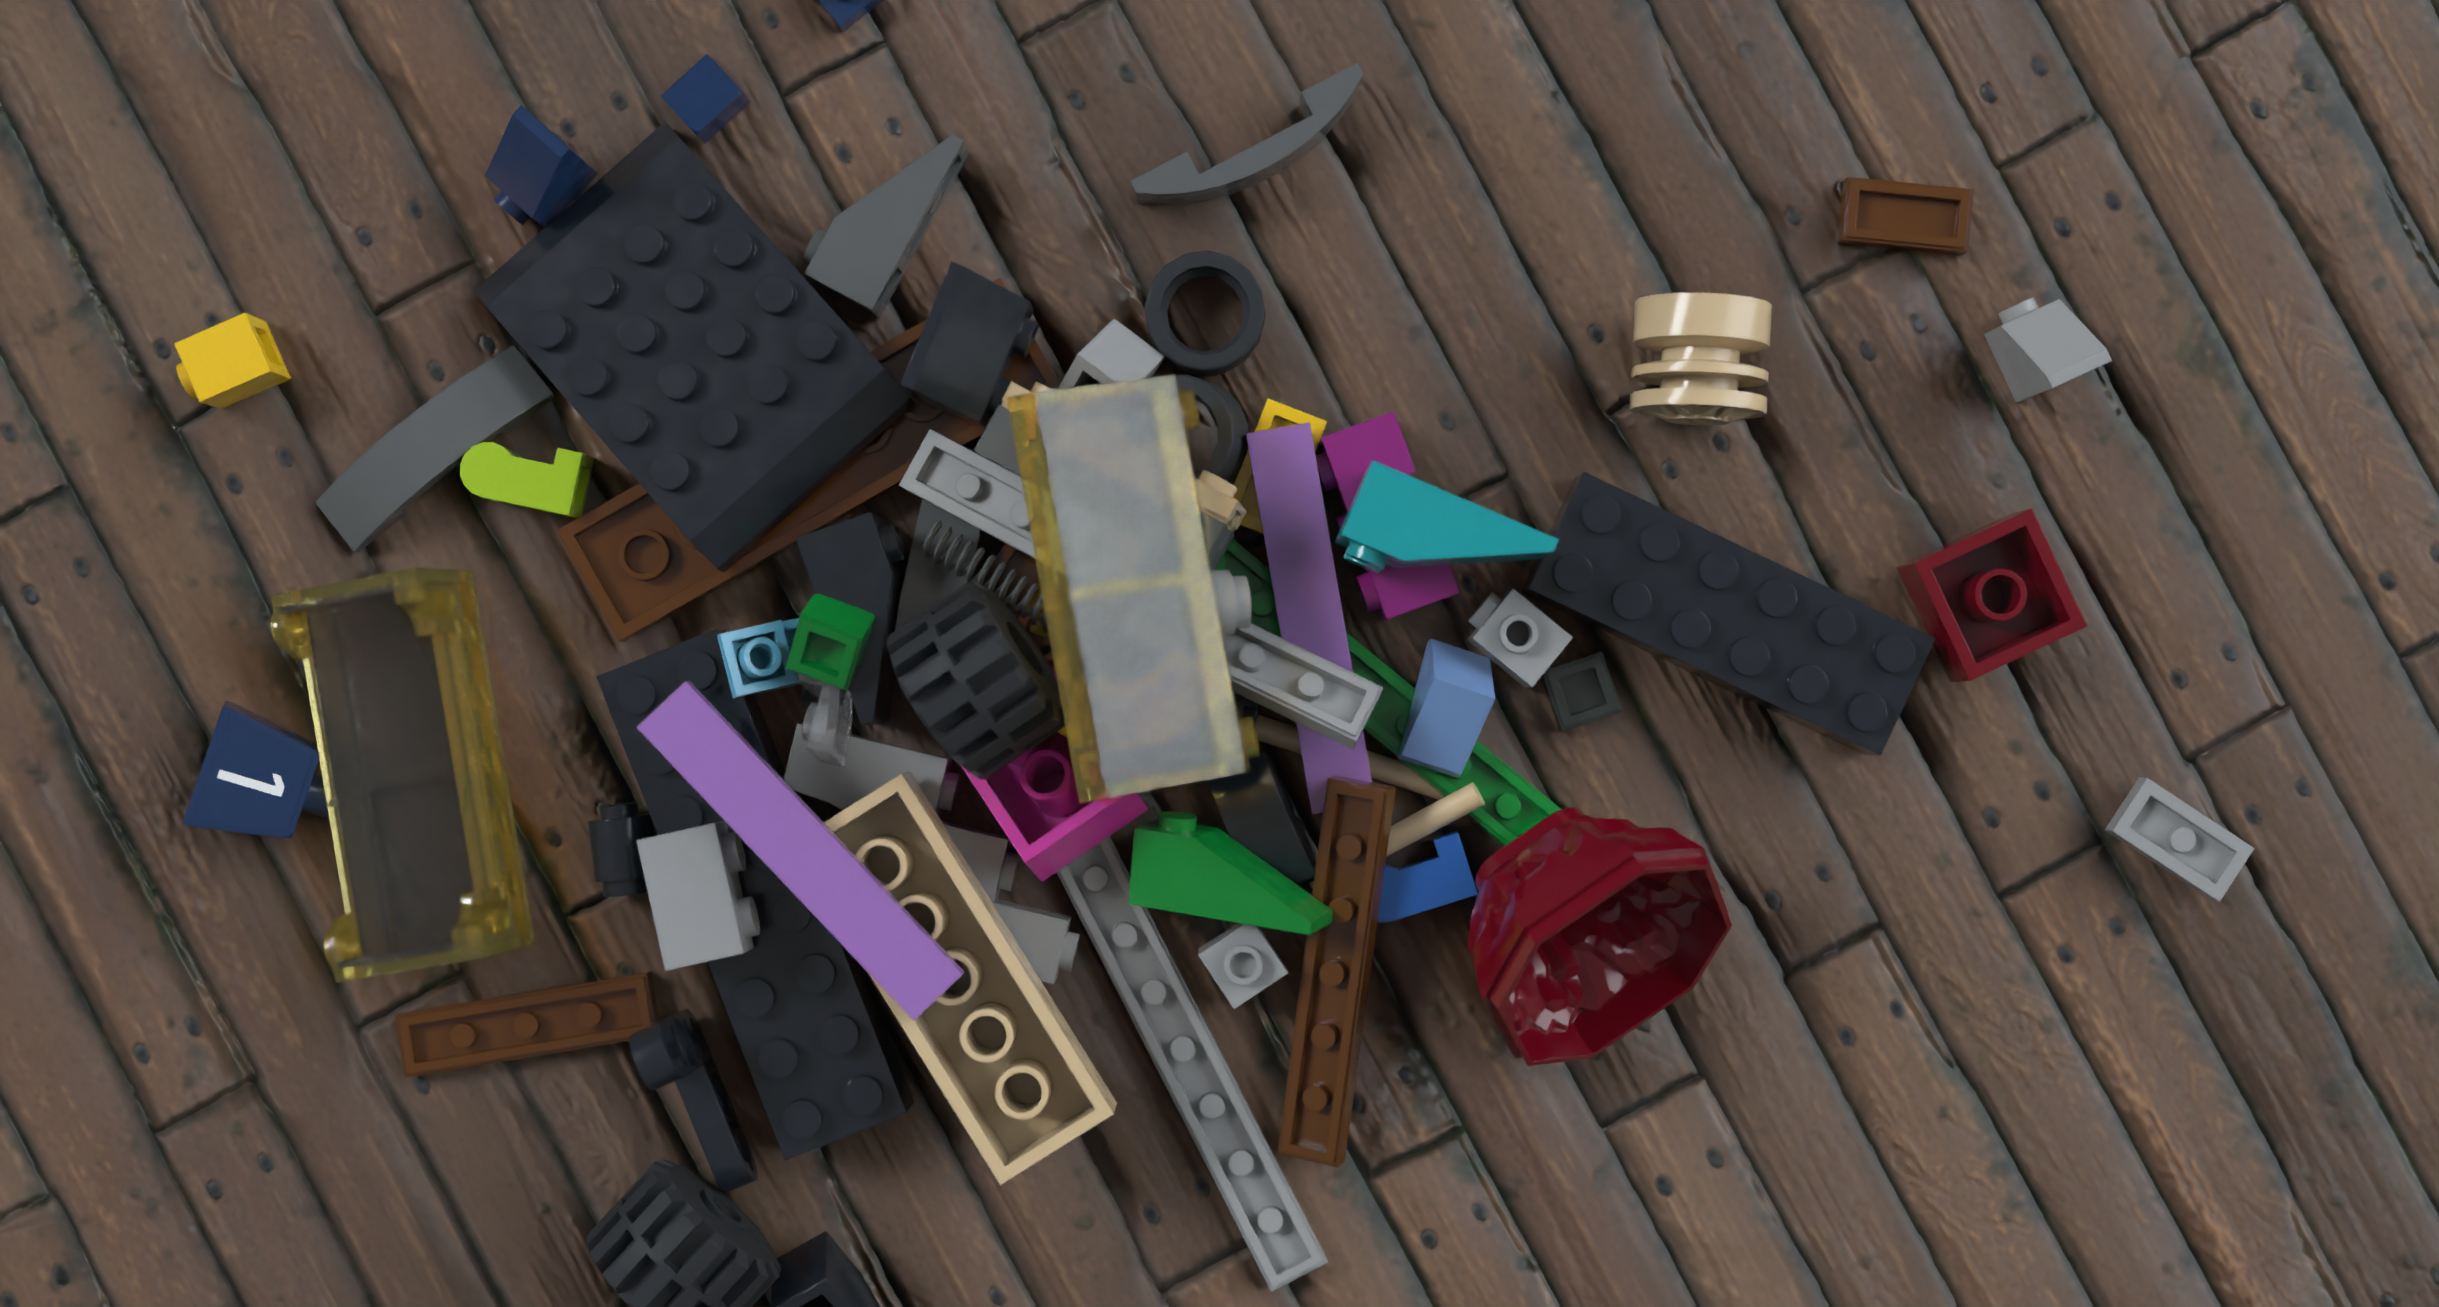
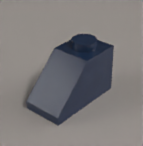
(536, 171)

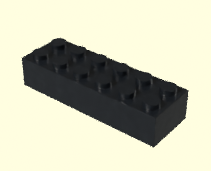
(1729, 615)

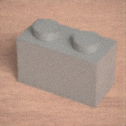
(698, 894)

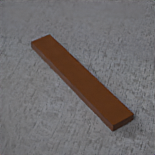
(1336, 971)

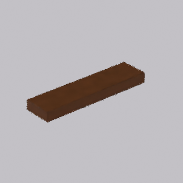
(525, 1024)

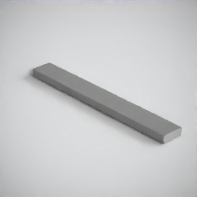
(1192, 1067)

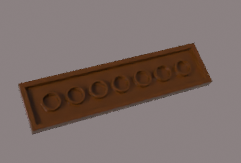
(649, 569)

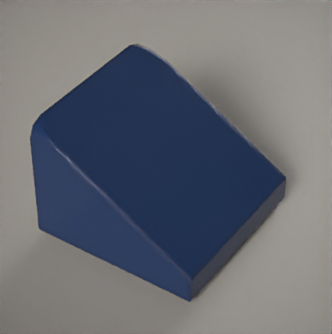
(705, 98)

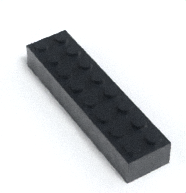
(799, 992)

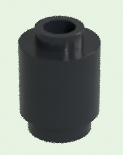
(616, 849)

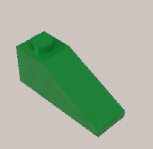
(1215, 877)

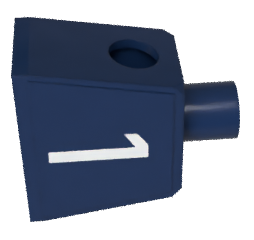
(256, 777)

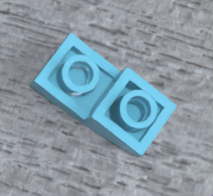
(758, 657)

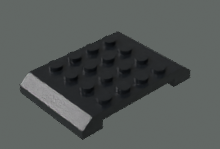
(693, 348)

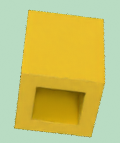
(230, 361)

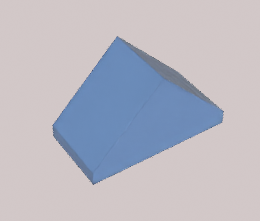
(1447, 708)

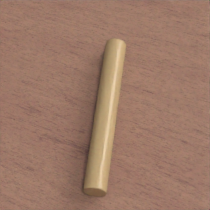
(1433, 818)

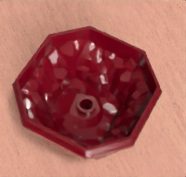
(1590, 932)

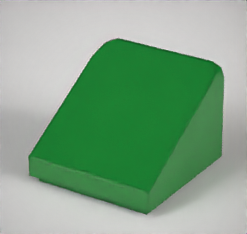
(830, 641)

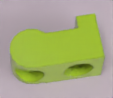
(508, 478)

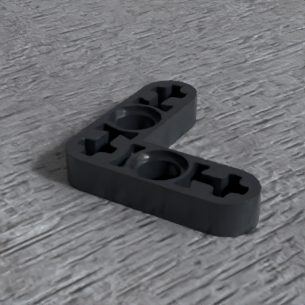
(678, 1053)

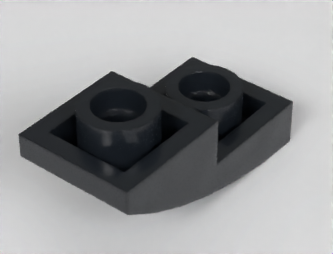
(1262, 821)

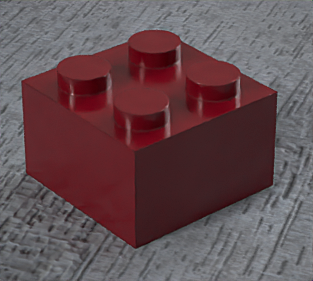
(1992, 596)

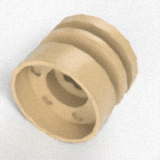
(1700, 357)

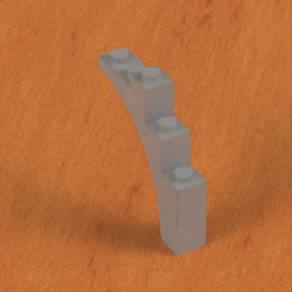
(874, 763)

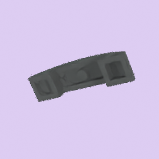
(1180, 183)
(431, 444)

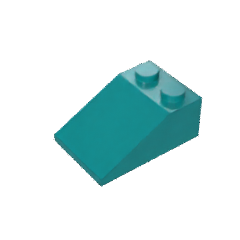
(1418, 525)

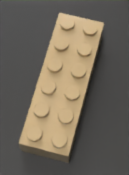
(996, 1030)

